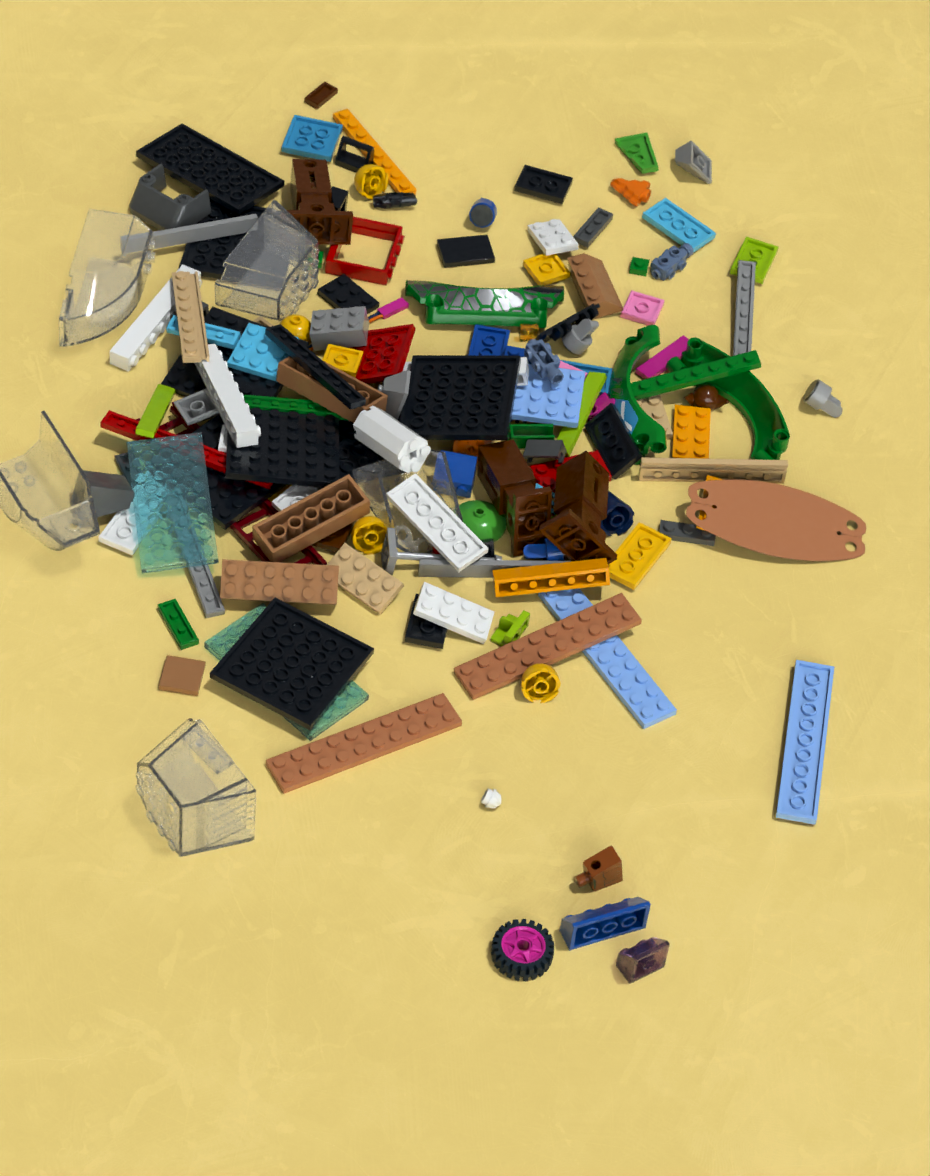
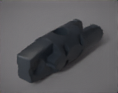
(394, 200)

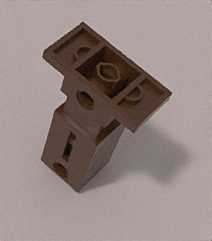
(313, 206)
(513, 492)
(580, 508)

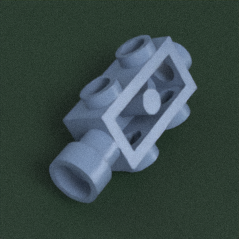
(670, 261)
(543, 360)

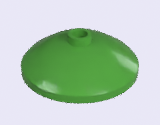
(483, 519)

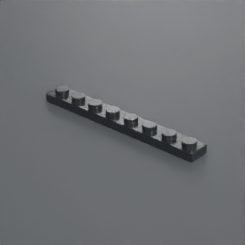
(315, 366)

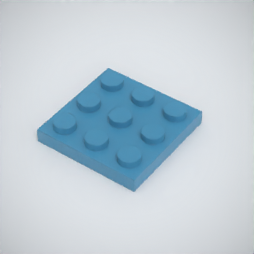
(312, 138)

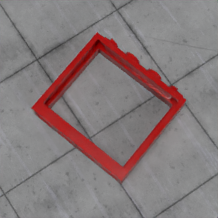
(361, 272)

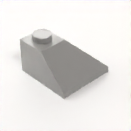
(694, 161)
(397, 390)
(196, 407)

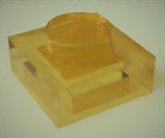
(528, 332)

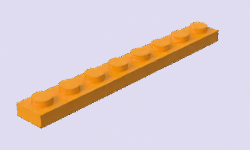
(356, 131)

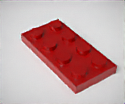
(547, 471)

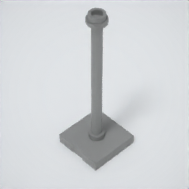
(390, 554)

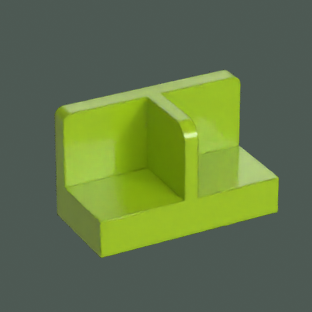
(510, 628)

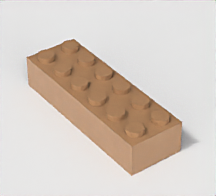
(299, 380)
(311, 519)
(281, 580)

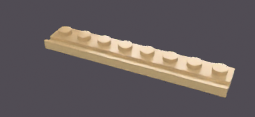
(190, 317)
(697, 469)

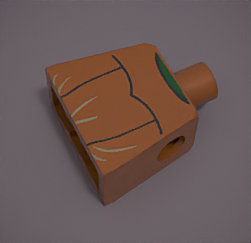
(601, 870)

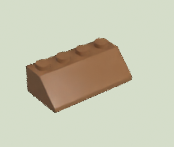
(594, 284)

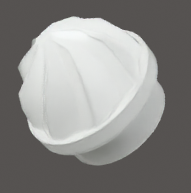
(491, 798)

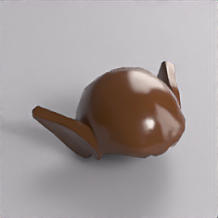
(706, 396)

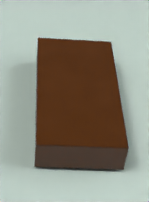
(321, 95)

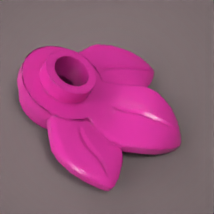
(601, 402)

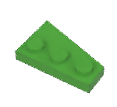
(639, 152)

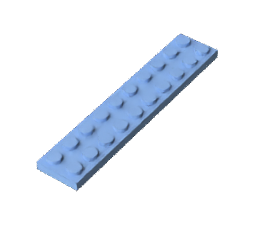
(616, 664)
(805, 742)

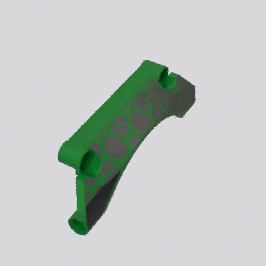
(484, 305)

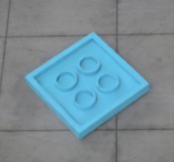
(257, 353)

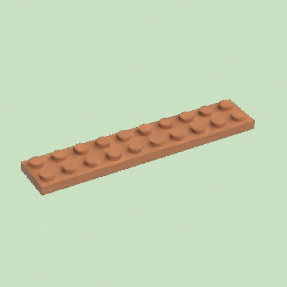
(547, 645)
(363, 743)

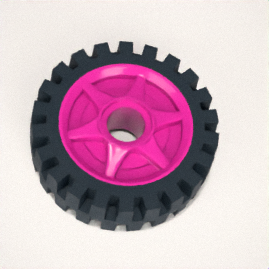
(525, 963)

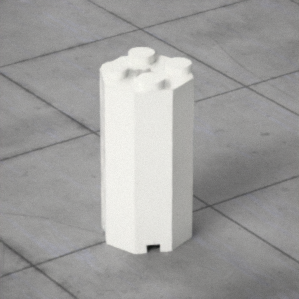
(391, 439)

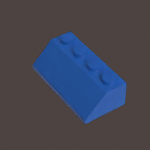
(605, 922)

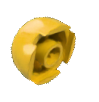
(370, 180)
(298, 326)
(369, 534)
(540, 683)

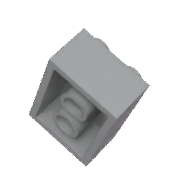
(339, 327)

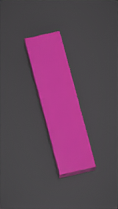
(657, 364)

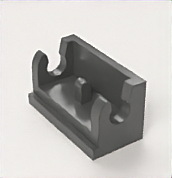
(544, 449)

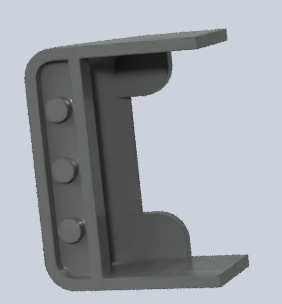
(163, 211)

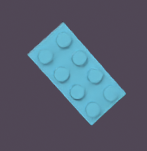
(678, 224)

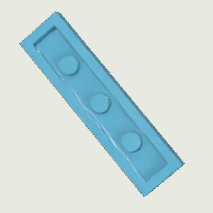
(215, 334)

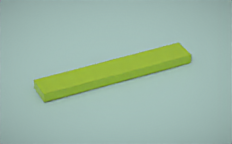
(591, 390)
(155, 411)

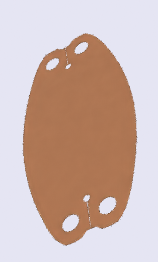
(776, 520)

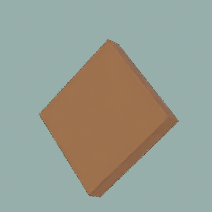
(182, 675)

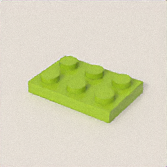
(758, 252)

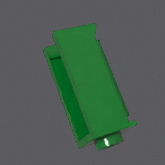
(525, 432)

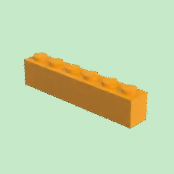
(551, 577)

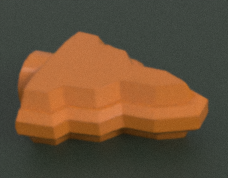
(632, 190)

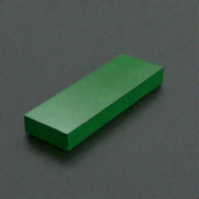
(178, 624)

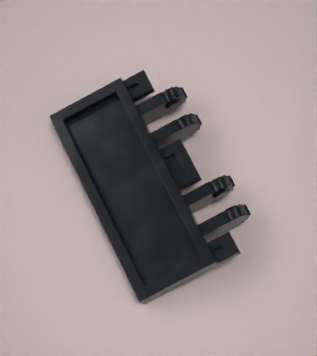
(565, 326)

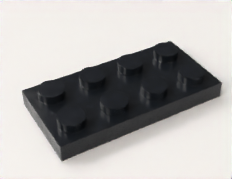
(613, 440)

